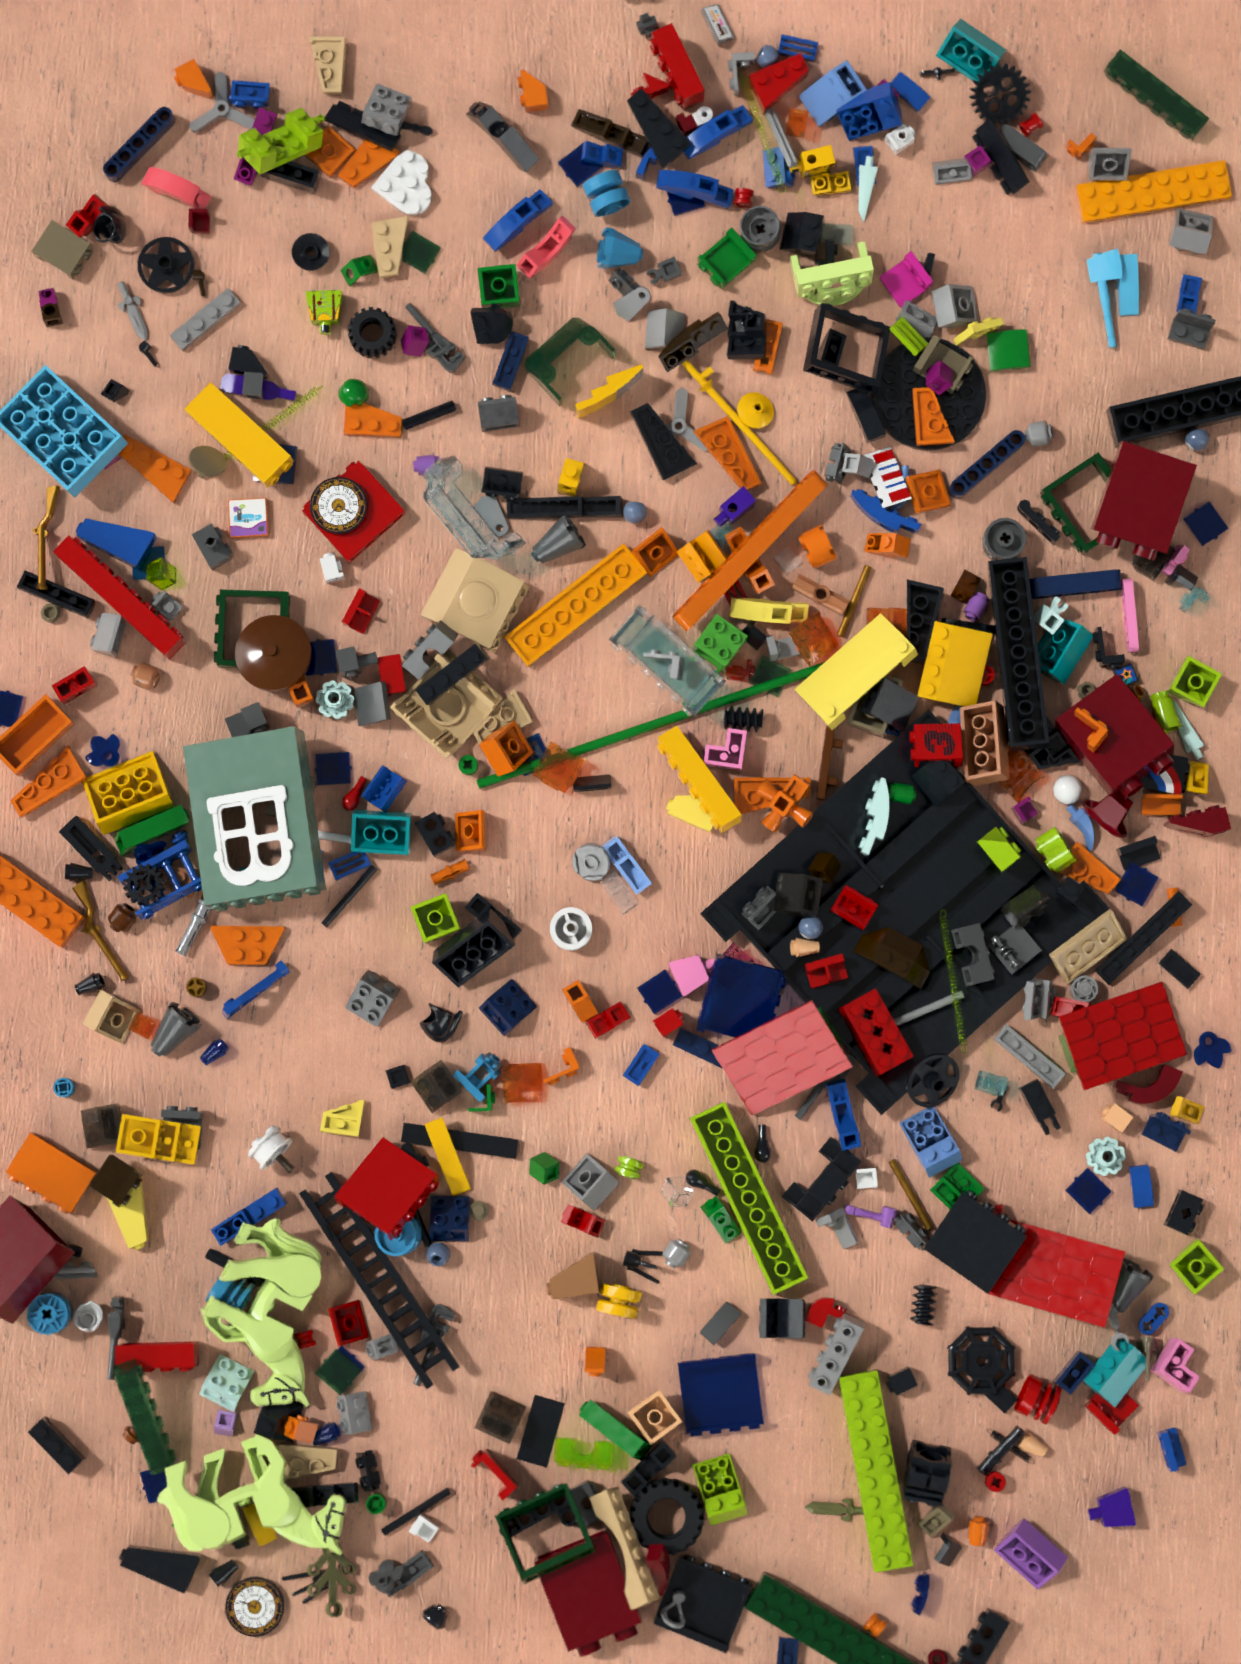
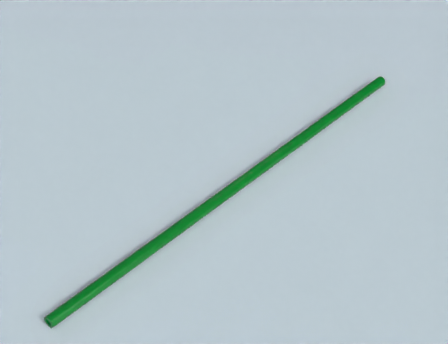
(660, 722)

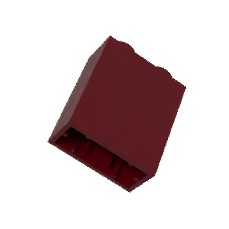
(1142, 500)
(1133, 740)
(28, 1257)
(590, 1596)

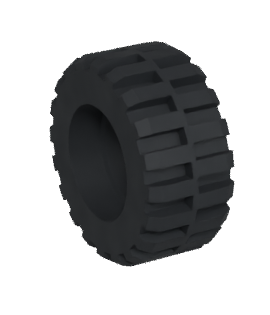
(682, 1494)

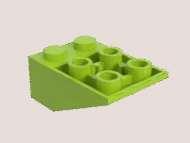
(720, 1489)

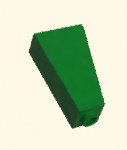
(151, 829)
(615, 1430)

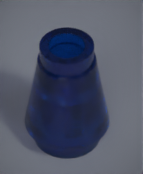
(214, 1051)
(327, 1433)

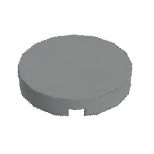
(591, 861)

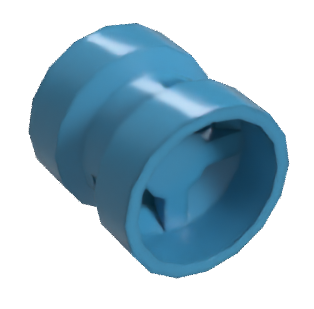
(64, 1087)

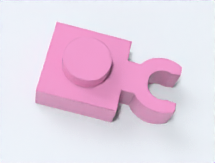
(1177, 558)

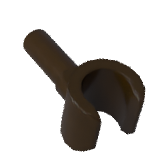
(198, 275)

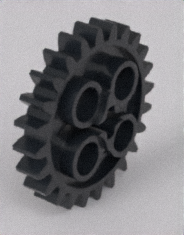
(995, 77)

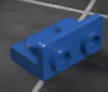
(1171, 1449)

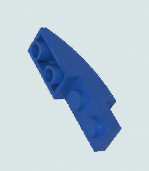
(717, 129)
(694, 185)
(516, 219)
(889, 519)
(251, 1214)

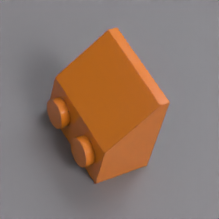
(506, 748)

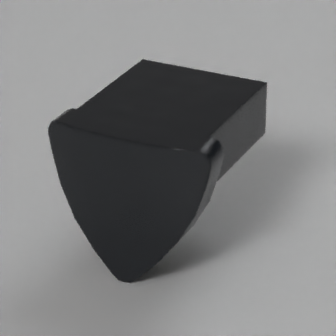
(1182, 576)
(755, 636)
(948, 1550)

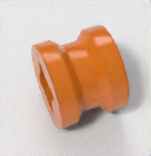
(875, 1625)

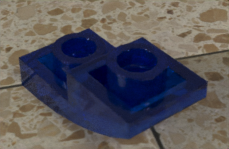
(922, 1587)

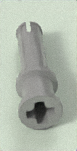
(198, 918)

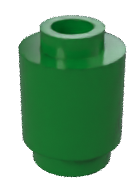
(901, 793)

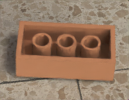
(984, 743)

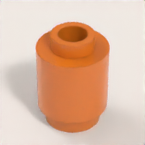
(978, 1531)

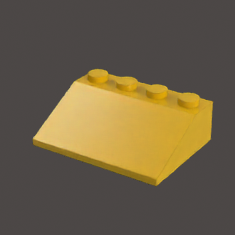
(955, 664)
(127, 793)

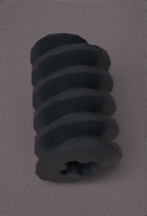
(743, 718)
(923, 1304)

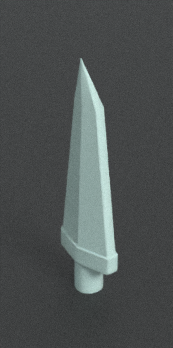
(866, 181)
(1188, 735)

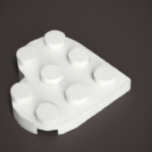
(405, 184)

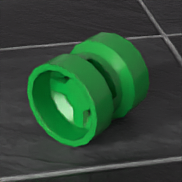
(376, 1503)

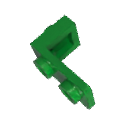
(720, 1219)

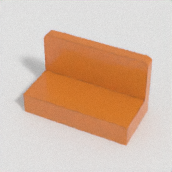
(1161, 804)

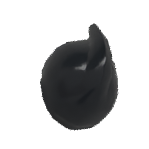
(110, 225)
(440, 1023)

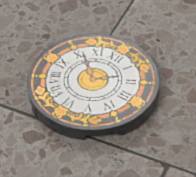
(338, 505)
(254, 1606)

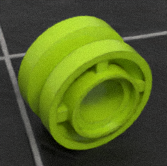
(629, 1167)

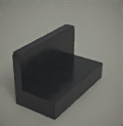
(1139, 852)

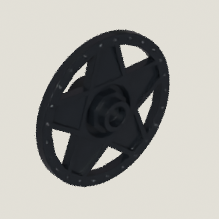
(165, 265)
(932, 1080)

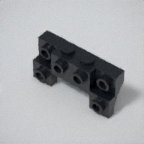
(826, 1184)

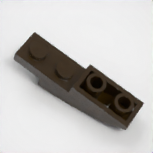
(690, 339)

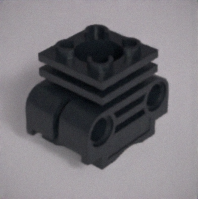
(927, 1473)

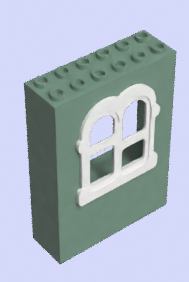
(244, 773)

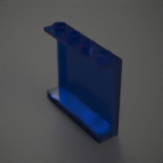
(739, 996)
(720, 1394)

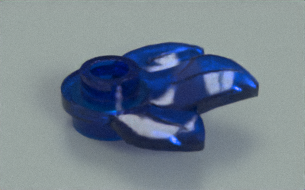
(102, 749)
(146, 851)
(1211, 1053)

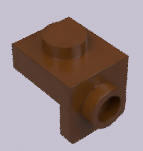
(965, 586)

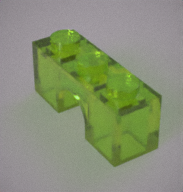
(600, 1456)

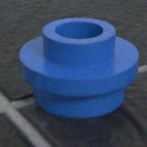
(179, 837)

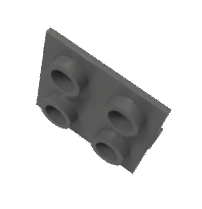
(1014, 948)

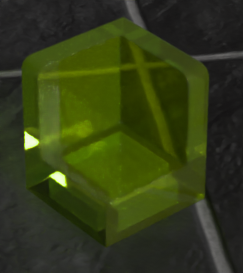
(161, 573)

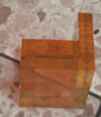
(796, 123)
(142, 1025)

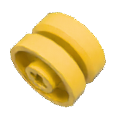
(619, 1299)

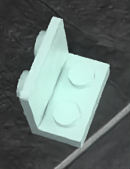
(226, 1382)

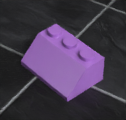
(1031, 1554)

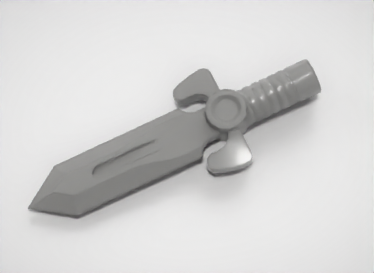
(133, 311)

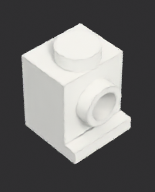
(897, 144)
(331, 568)

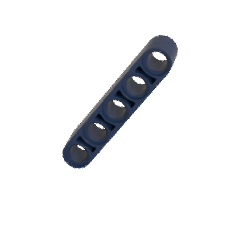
(141, 134)
(990, 456)
(1075, 584)

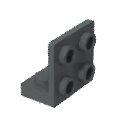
(1191, 328)

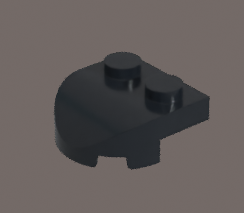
(491, 324)

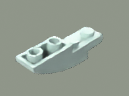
(878, 809)

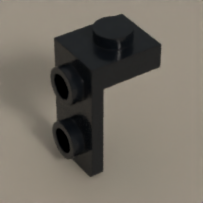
(1111, 661)

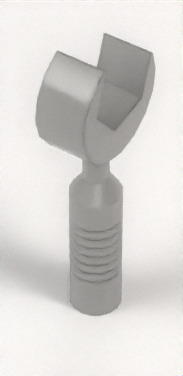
(1115, 1324)

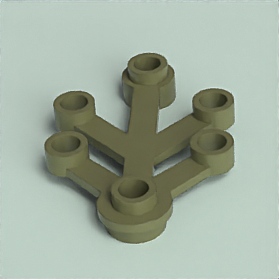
(331, 1575)

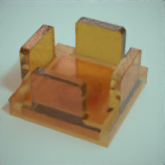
(558, 767)

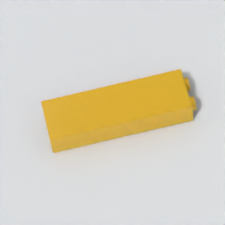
(239, 435)

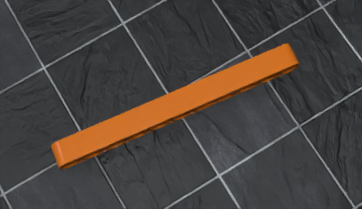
(749, 550)

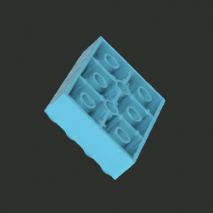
(60, 431)

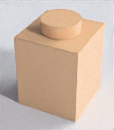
(1116, 1117)

